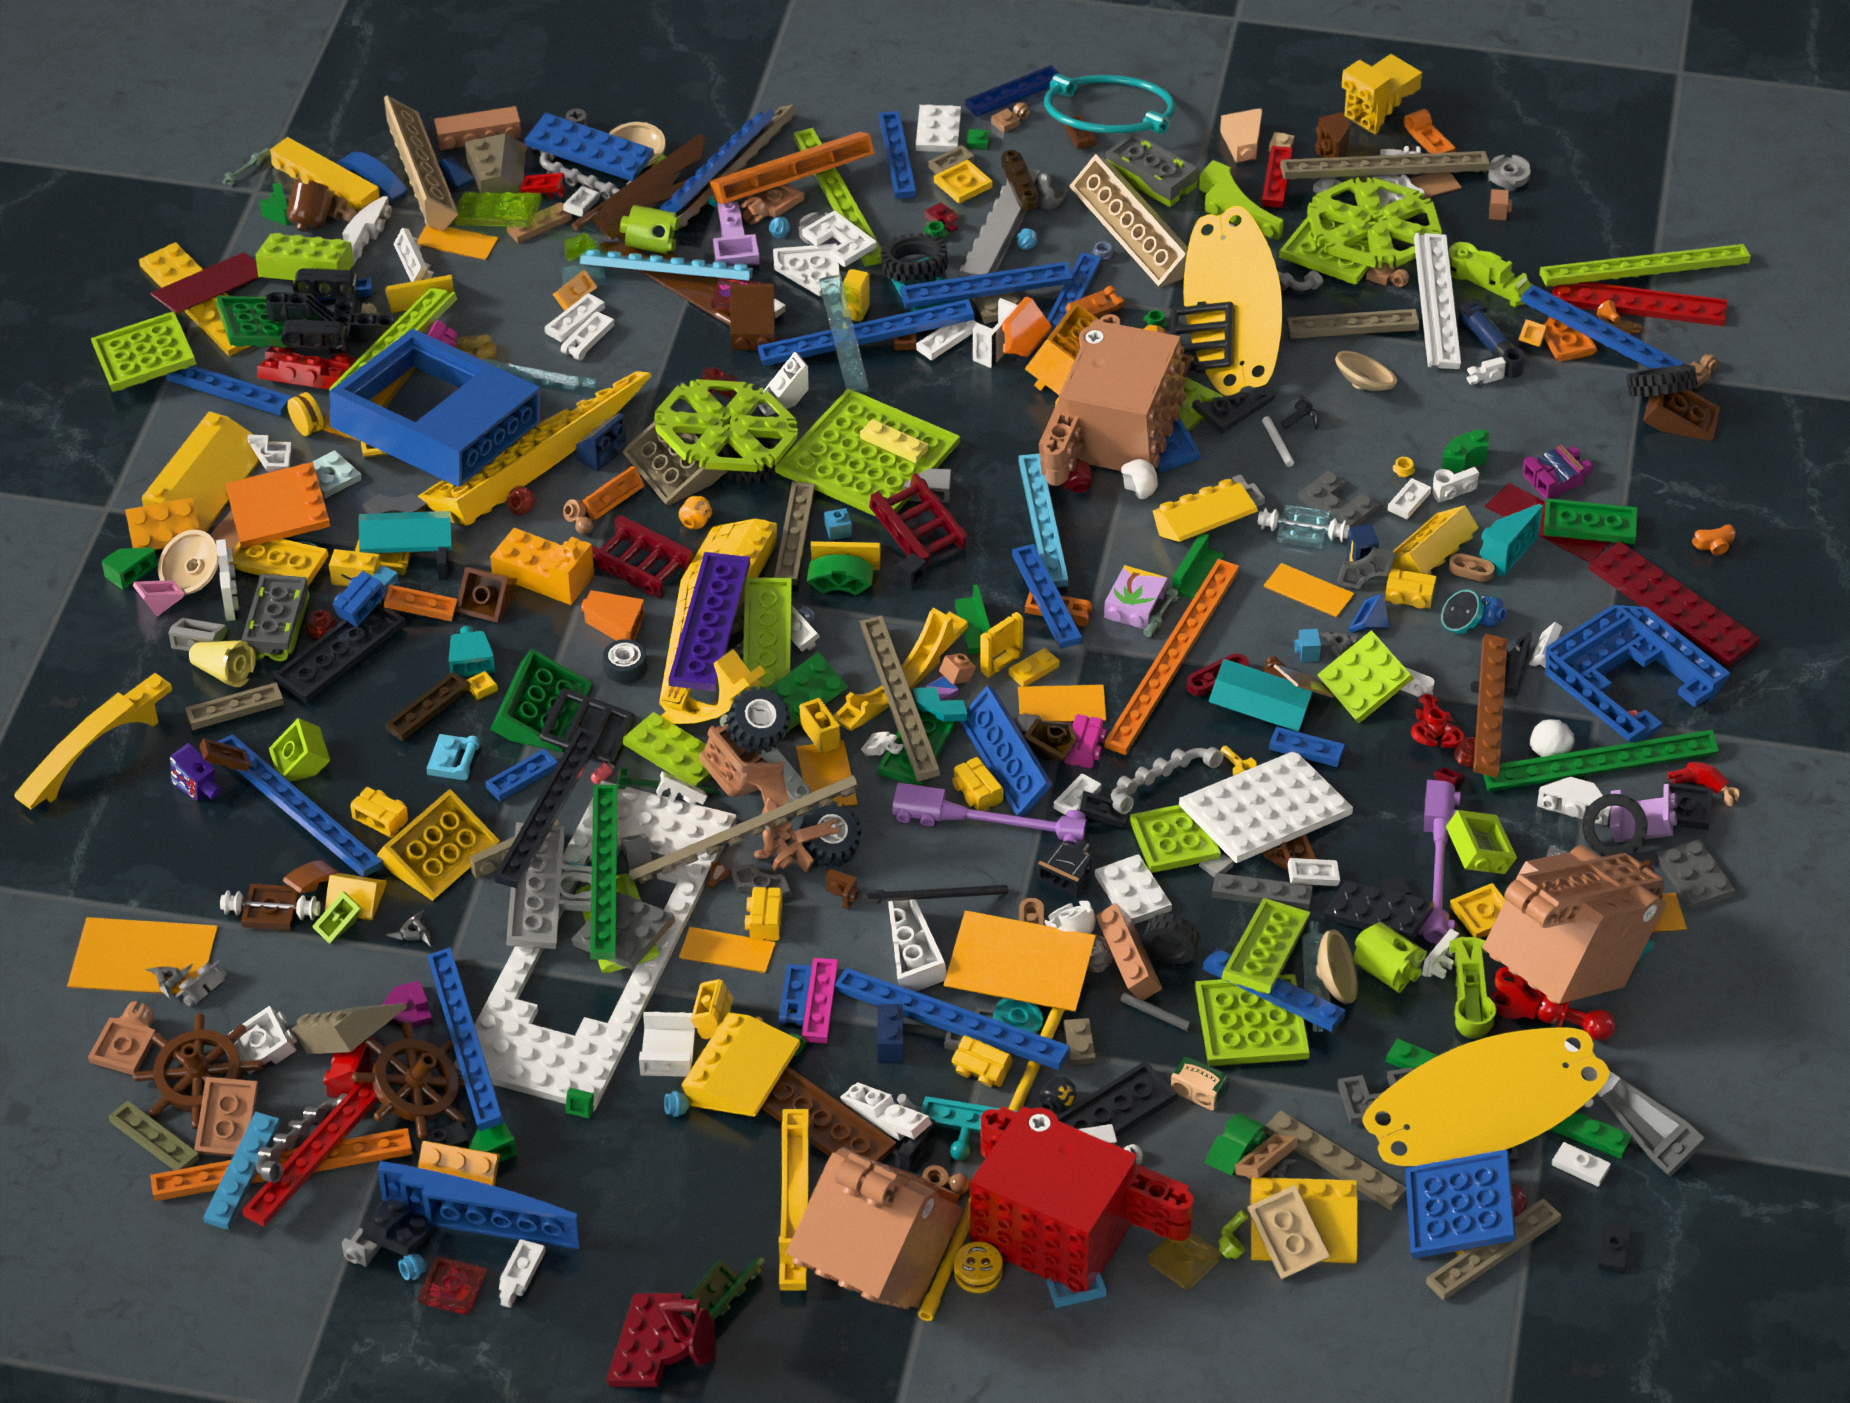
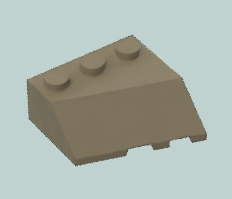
(497, 163)

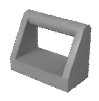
(184, 638)

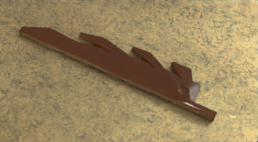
(645, 191)
(690, 287)

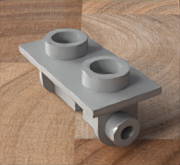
(193, 989)

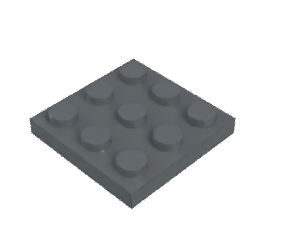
(637, 930)

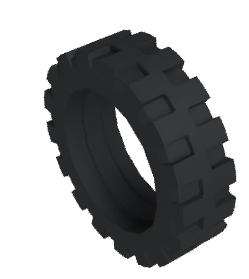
(1614, 800)

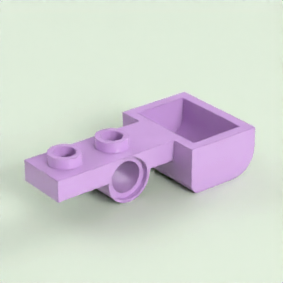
(734, 245)

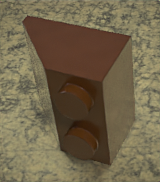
(485, 594)

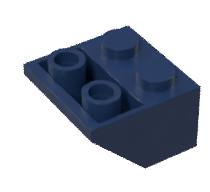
(602, 443)

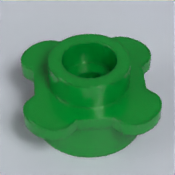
(936, 228)
(1157, 318)

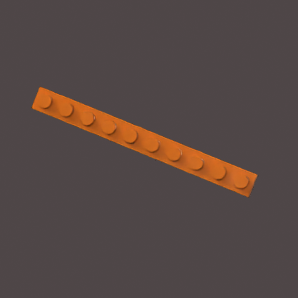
(347, 1153)

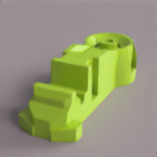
(1482, 266)
(1471, 988)

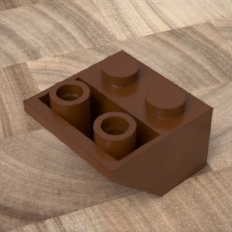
(1332, 136)

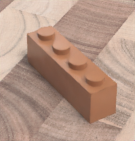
(456, 130)
(1128, 952)

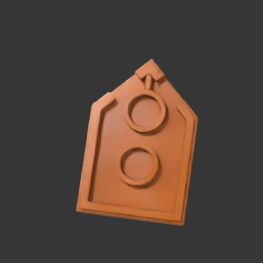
(1025, 329)
(1567, 342)

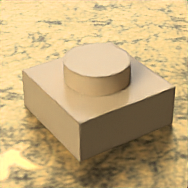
(1281, 139)

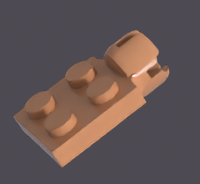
(770, 203)
(125, 1040)

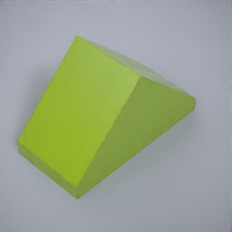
(338, 917)

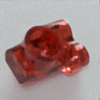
(717, 374)

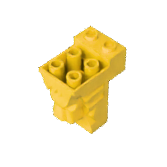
(1377, 89)

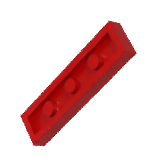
(1275, 183)

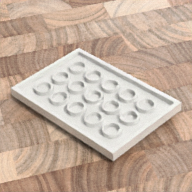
(1265, 806)

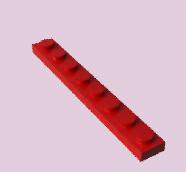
(312, 1153)

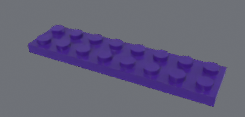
(709, 621)

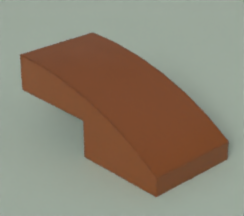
(309, 875)

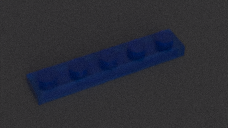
(1011, 91)

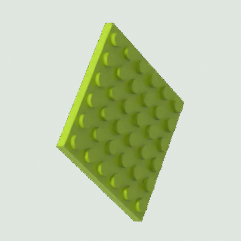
(854, 469)

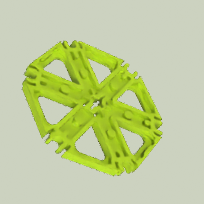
(1371, 221)
(740, 432)

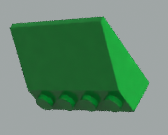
(531, 695)

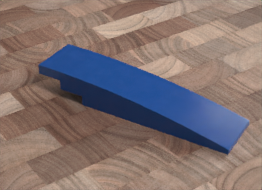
(477, 1206)

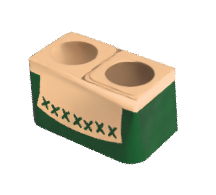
(1200, 1083)

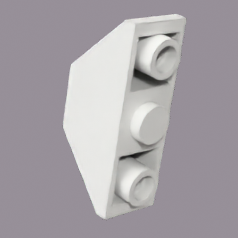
(788, 384)
(1572, 798)

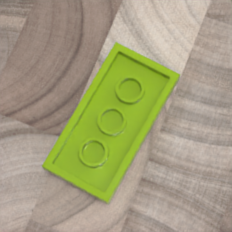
(669, 749)

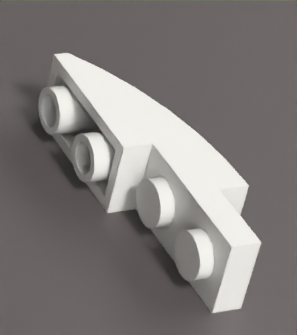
(367, 225)
(884, 1114)

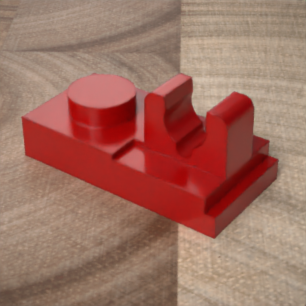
(544, 184)

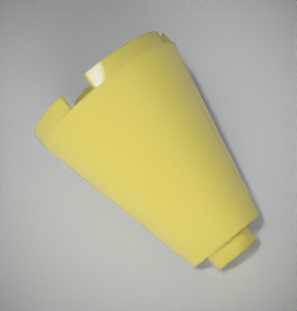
(224, 660)

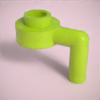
(1228, 1243)

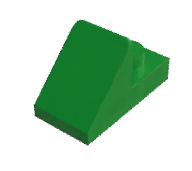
(276, 206)

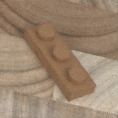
(542, 221)
(1266, 1155)

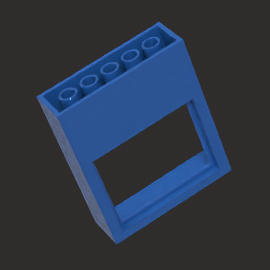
(459, 433)

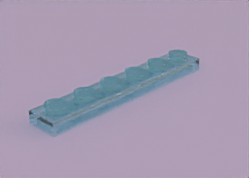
(843, 333)

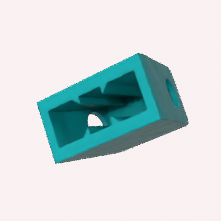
(470, 653)

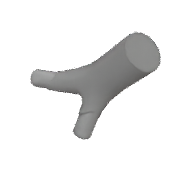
(904, 1101)

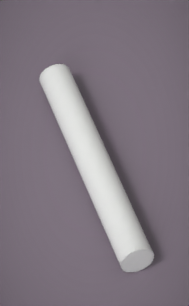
(1278, 441)

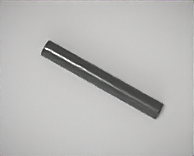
(1156, 1011)

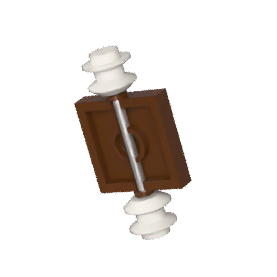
(270, 906)

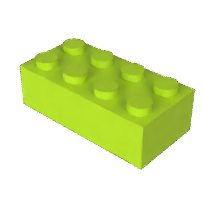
(285, 254)

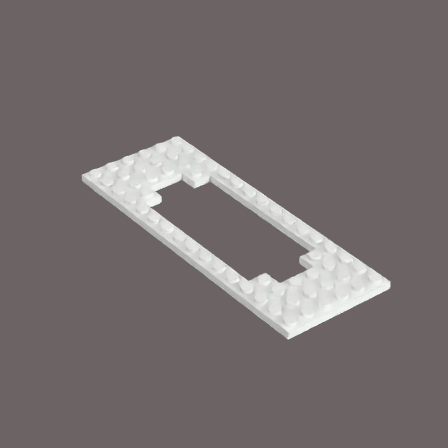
(551, 1061)

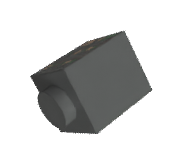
(636, 850)

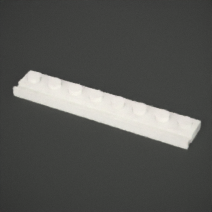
(1437, 301)

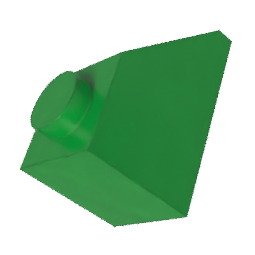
(128, 565)
(495, 1140)

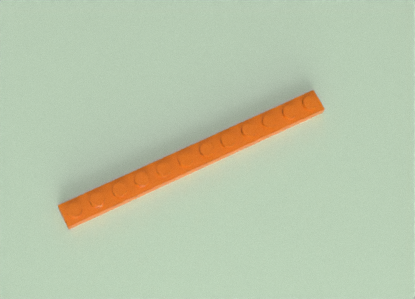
(1171, 657)

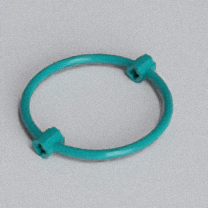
(1152, 121)

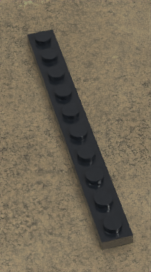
(547, 808)

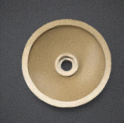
(643, 134)
(1365, 372)
(189, 560)
(1337, 967)

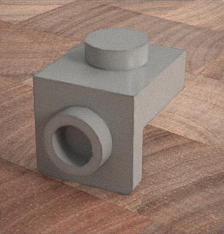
(358, 1249)

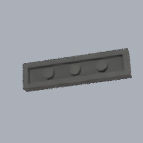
(1255, 889)

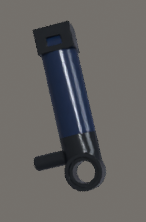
(1474, 317)

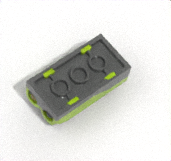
(1153, 169)
(276, 615)

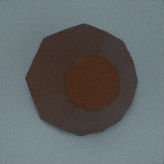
(717, 873)

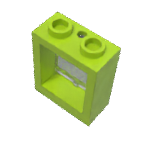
(1481, 842)

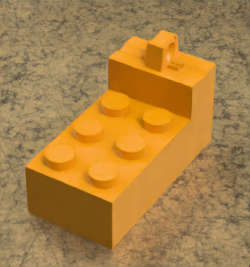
(1060, 350)
(545, 565)

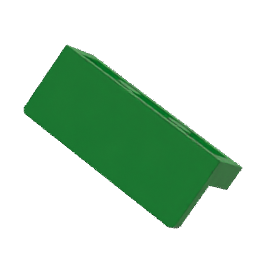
(1195, 567)
(973, 611)

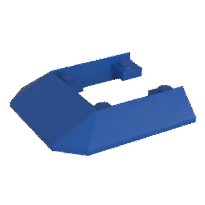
(1612, 638)

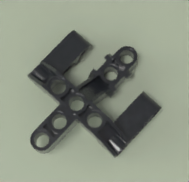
(313, 324)

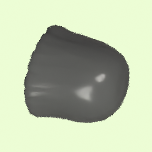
(1049, 196)

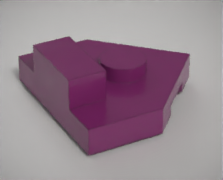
(414, 998)

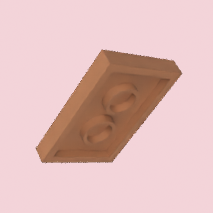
(225, 1115)

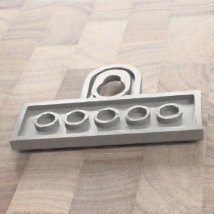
(540, 897)

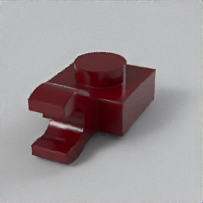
(943, 214)

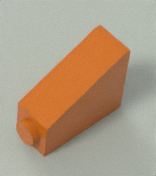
(614, 614)

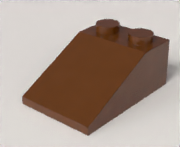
(752, 315)
(1682, 414)

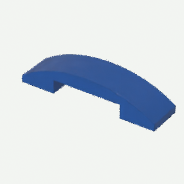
(375, 172)

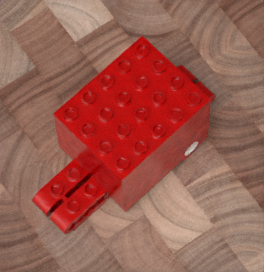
(1065, 1197)

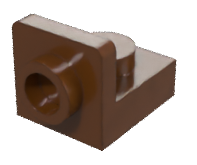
(842, 885)

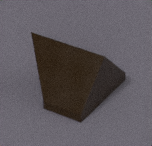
(1051, 739)

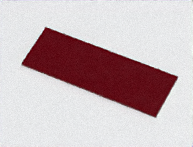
(208, 283)
(1513, 499)

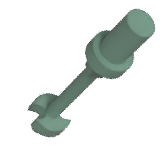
(256, 159)
(1155, 620)

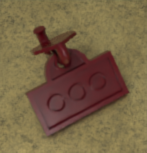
(660, 1336)

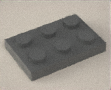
(1695, 874)

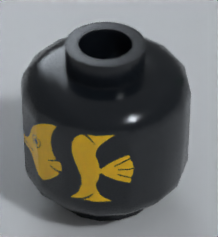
(1058, 1094)

